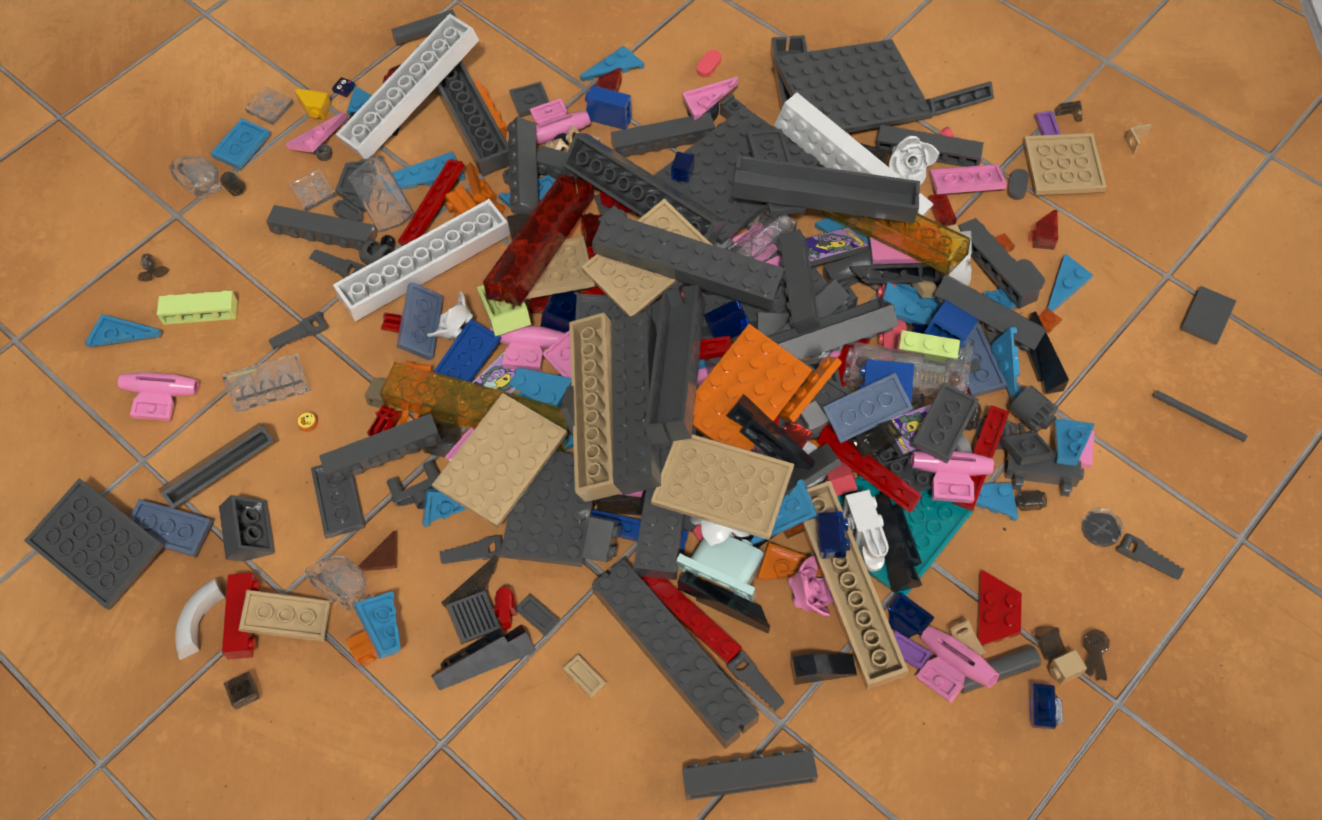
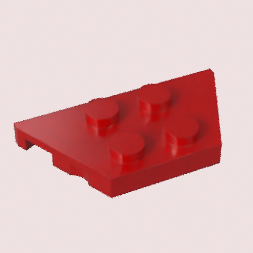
(997, 610)

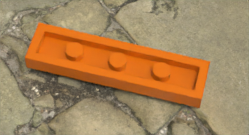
(489, 103)
(812, 386)

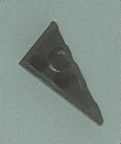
(476, 583)

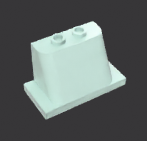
(727, 564)

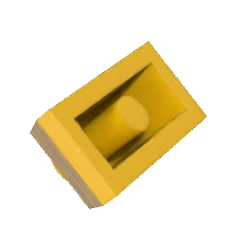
(314, 103)

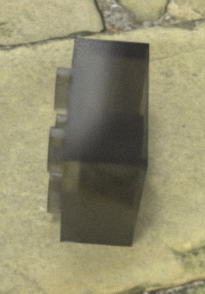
(242, 690)

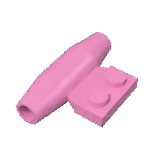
(553, 120)
(527, 345)
(156, 393)
(953, 479)
(953, 663)

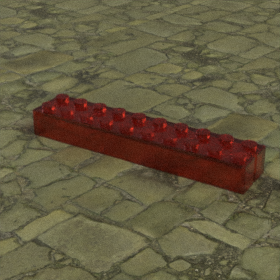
(538, 240)

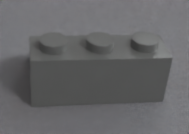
(245, 528)

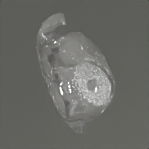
(195, 175)
(339, 580)

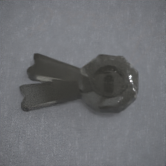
(1096, 644)

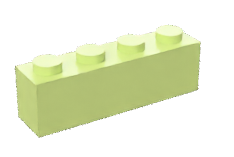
(197, 307)

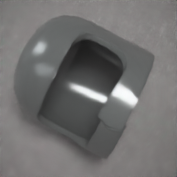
(372, 251)

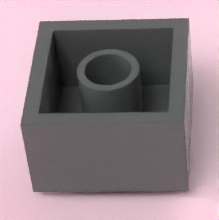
(601, 538)

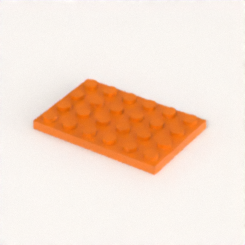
(750, 368)

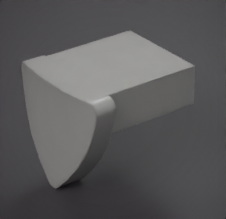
(814, 418)

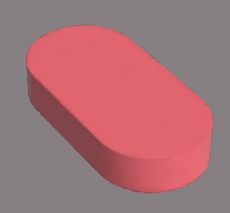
(708, 63)

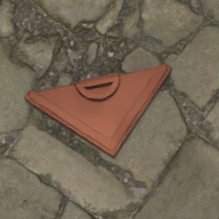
(383, 556)

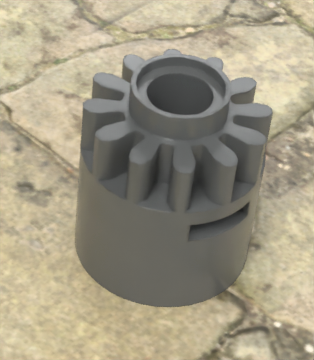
(1034, 409)

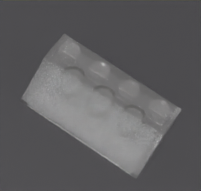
(381, 194)
(763, 238)
(266, 382)

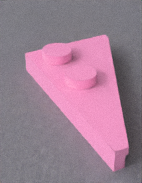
(703, 98)
(315, 137)

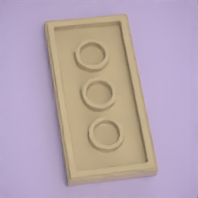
(284, 615)

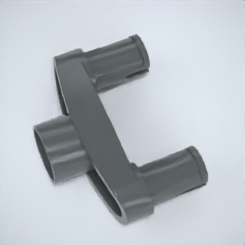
(415, 493)

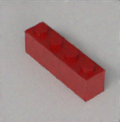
(238, 643)

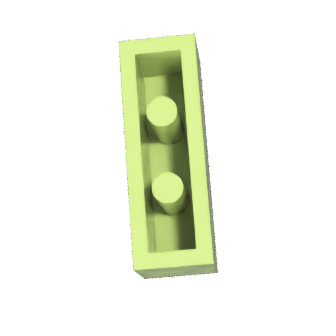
(932, 347)

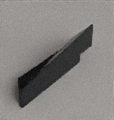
(896, 273)

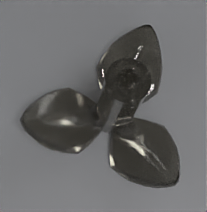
(148, 264)

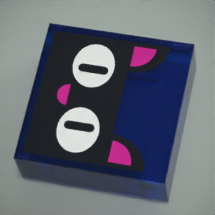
(343, 87)

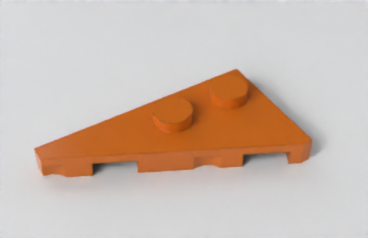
(480, 189)
(781, 563)

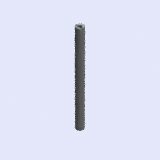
(1201, 416)

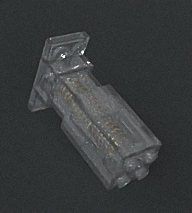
(927, 373)

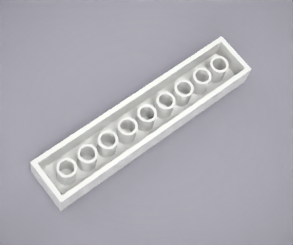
(407, 87)
(830, 143)
(421, 259)

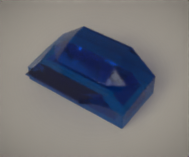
(908, 617)
(1045, 707)

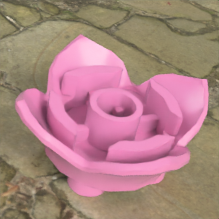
(809, 590)

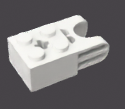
(866, 528)

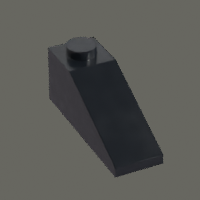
(822, 667)

